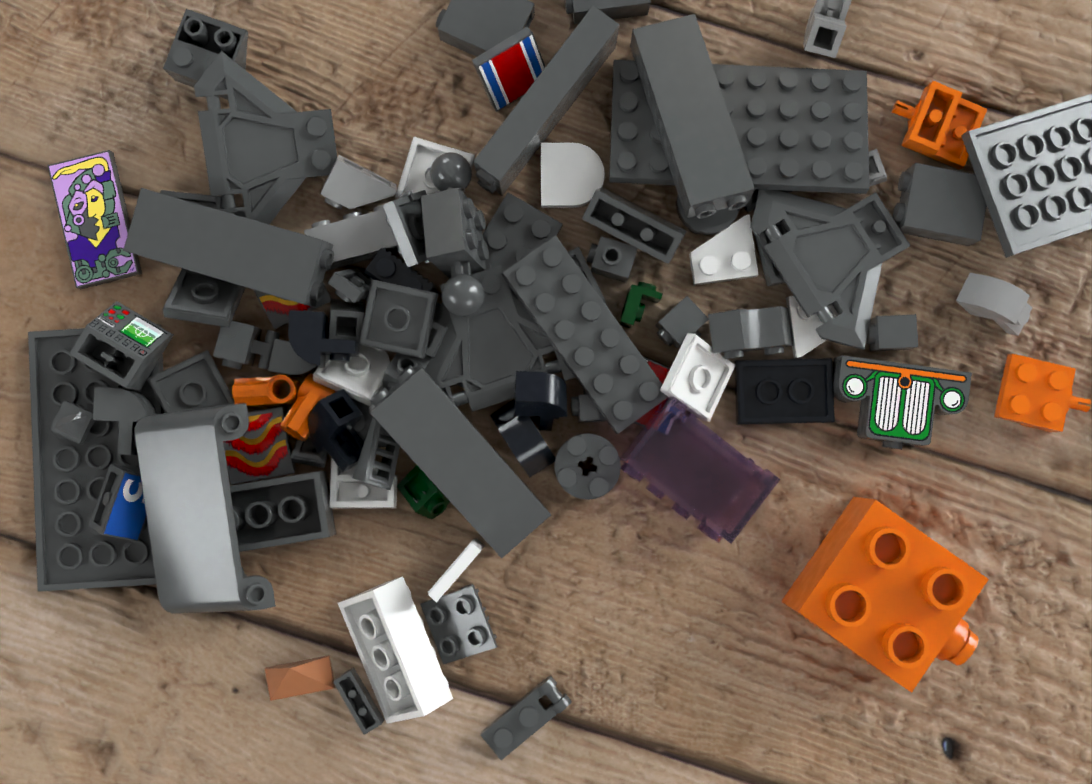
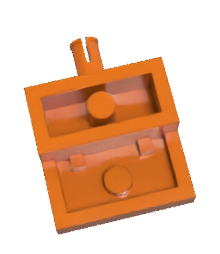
(939, 122)
(1037, 393)

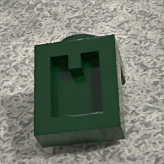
(632, 308)
(422, 494)

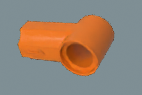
(264, 390)
(308, 395)

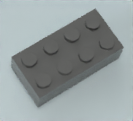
(282, 511)

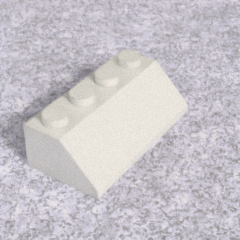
(395, 651)

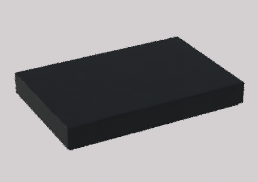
(784, 391)

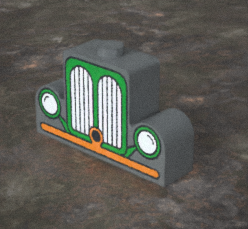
(899, 397)

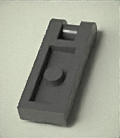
(524, 718)

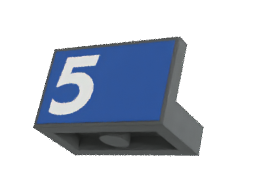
(120, 505)

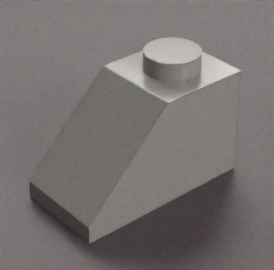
(354, 185)

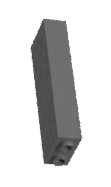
(546, 101)
(691, 117)
(229, 247)
(458, 459)

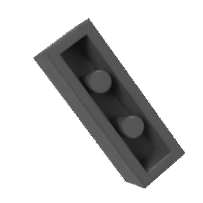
(358, 701)

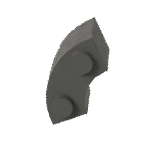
(750, 330)

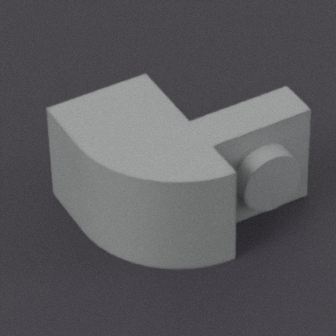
(826, 27)
(995, 300)

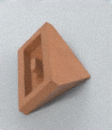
(299, 678)

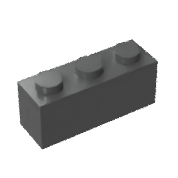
(634, 225)

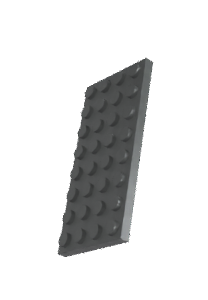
(792, 125)
(72, 475)

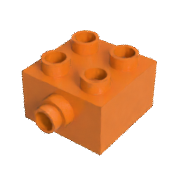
(888, 593)

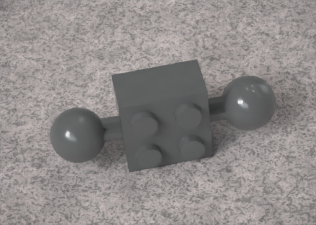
(455, 234)

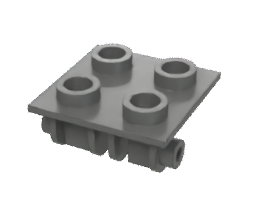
(459, 624)

